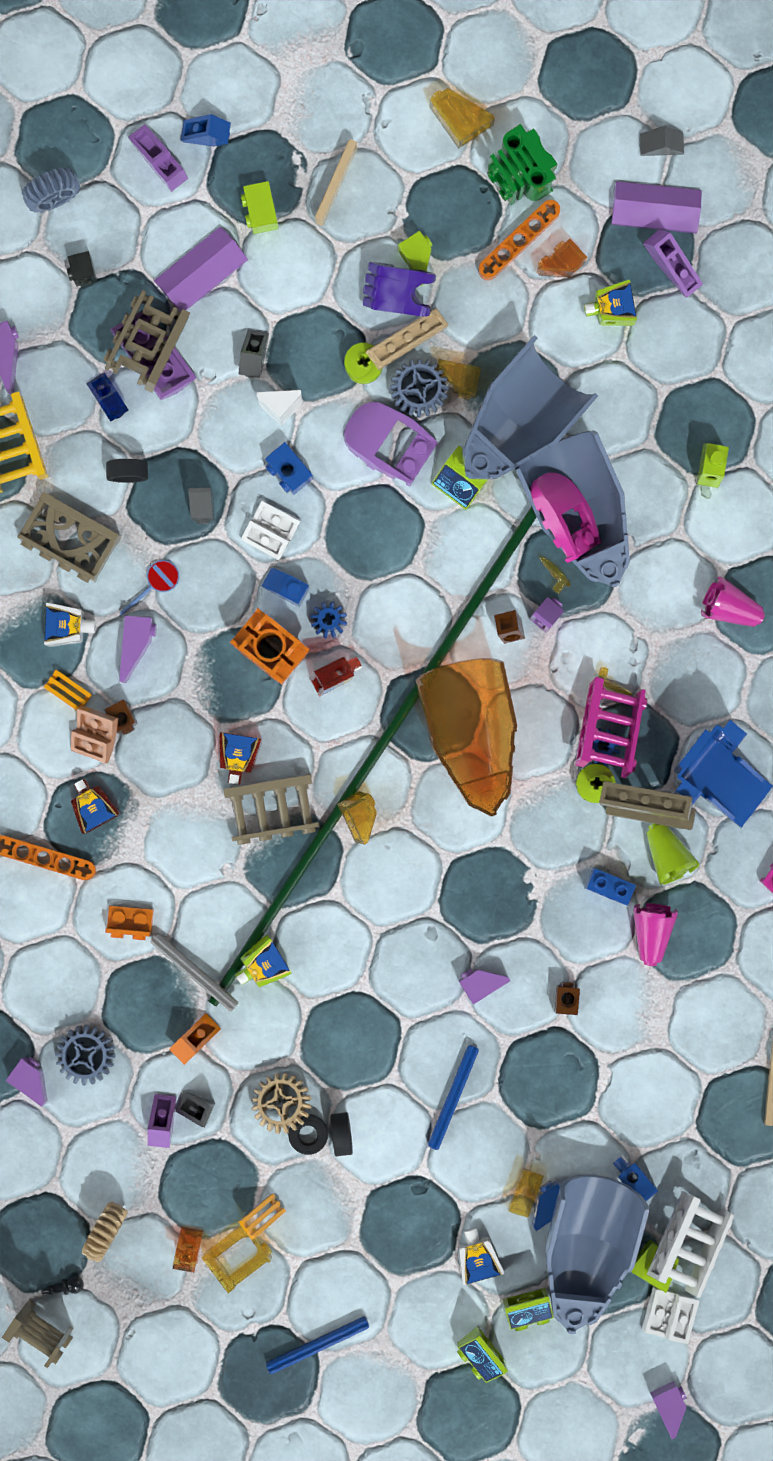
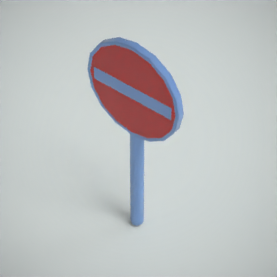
(161, 576)

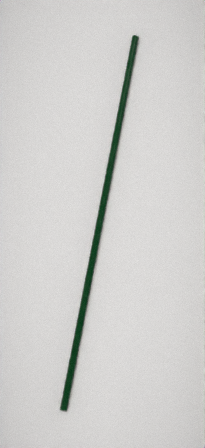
(377, 750)

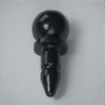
(73, 1285)

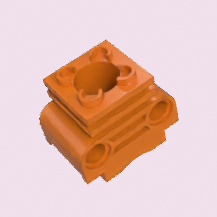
(258, 629)

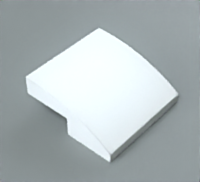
(271, 530)
(670, 1315)

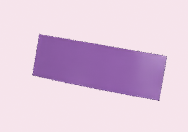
(158, 157)

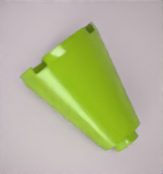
(669, 854)

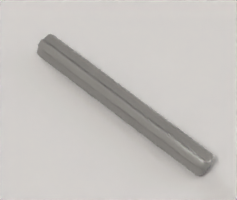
(194, 972)

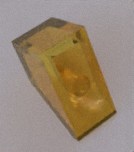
(460, 377)
(359, 815)

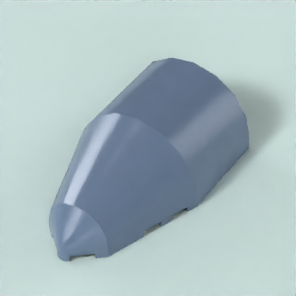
(521, 416)
(589, 468)
(591, 1246)

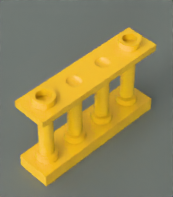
(30, 447)

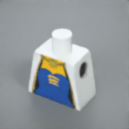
(65, 625)
(478, 1258)

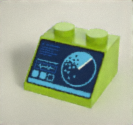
(454, 482)
(528, 1309)
(482, 1355)

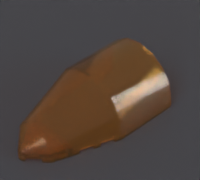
(472, 728)

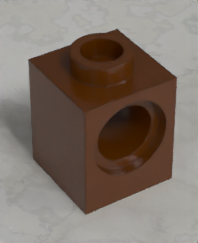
(509, 626)
(122, 707)
(571, 1008)

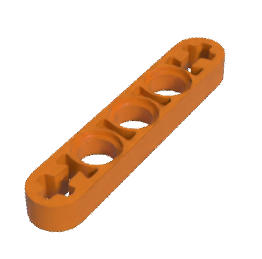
(524, 230)
(55, 857)

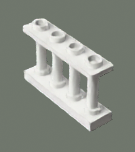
(674, 1236)

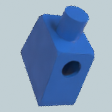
(642, 1185)

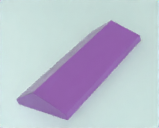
(656, 207)
(201, 269)
(176, 372)

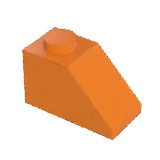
(195, 1038)

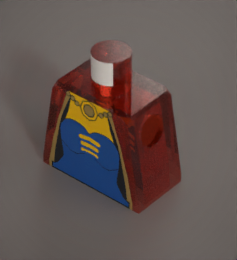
(326, 678)
(238, 755)
(92, 807)

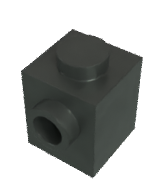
(81, 269)

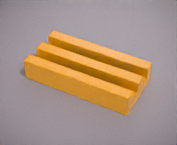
(52, 680)
(275, 1206)

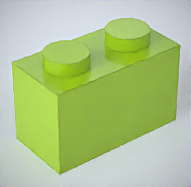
(260, 208)

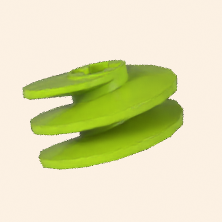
(358, 372)
(589, 774)

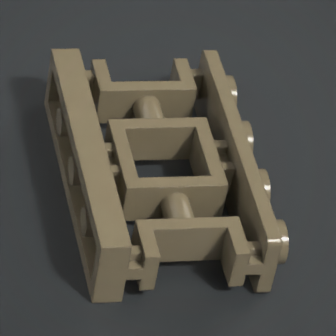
(161, 348)

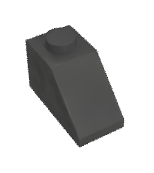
(253, 354)
(201, 505)

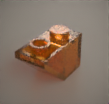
(563, 262)

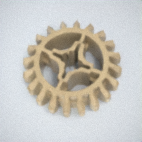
(291, 1101)
(104, 1231)

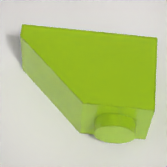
(416, 251)

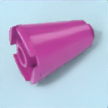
(731, 605)
(653, 931)

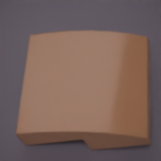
(94, 734)

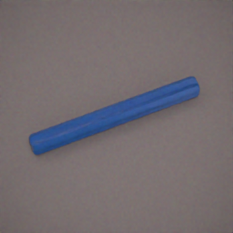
(453, 1097)
(317, 1345)

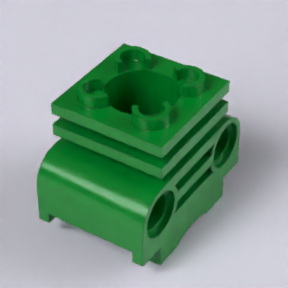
(522, 166)

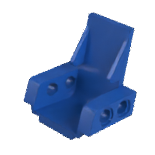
(720, 776)

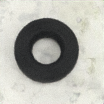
(315, 1146)

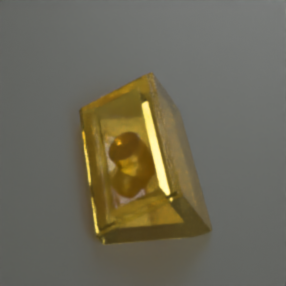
(525, 1193)

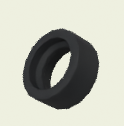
(126, 470)
(341, 1134)

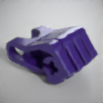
(394, 289)

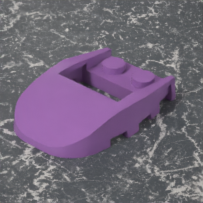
(370, 428)

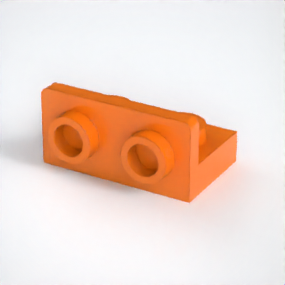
(129, 922)

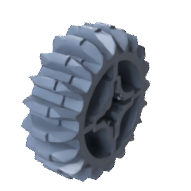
(51, 190)
(410, 391)
(79, 1046)

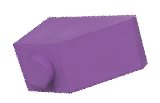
(547, 614)
(481, 983)
(29, 1080)
(161, 1121)
(670, 1406)

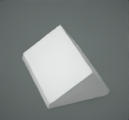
(280, 404)

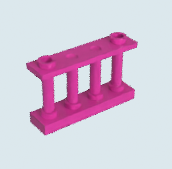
(590, 733)

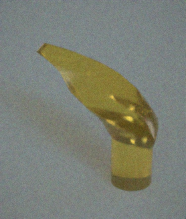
(557, 574)
(611, 685)

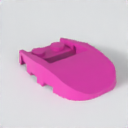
(556, 495)

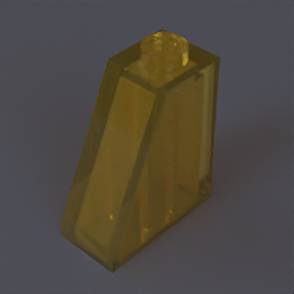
(460, 116)

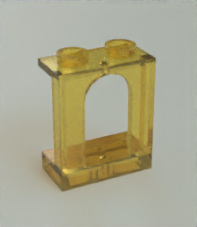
(230, 1281)

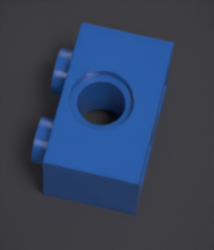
(285, 456)
(610, 886)

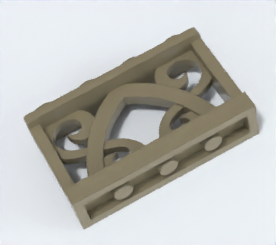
(55, 511)

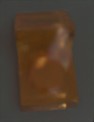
(188, 1249)

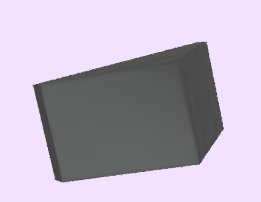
(662, 142)
(195, 1108)

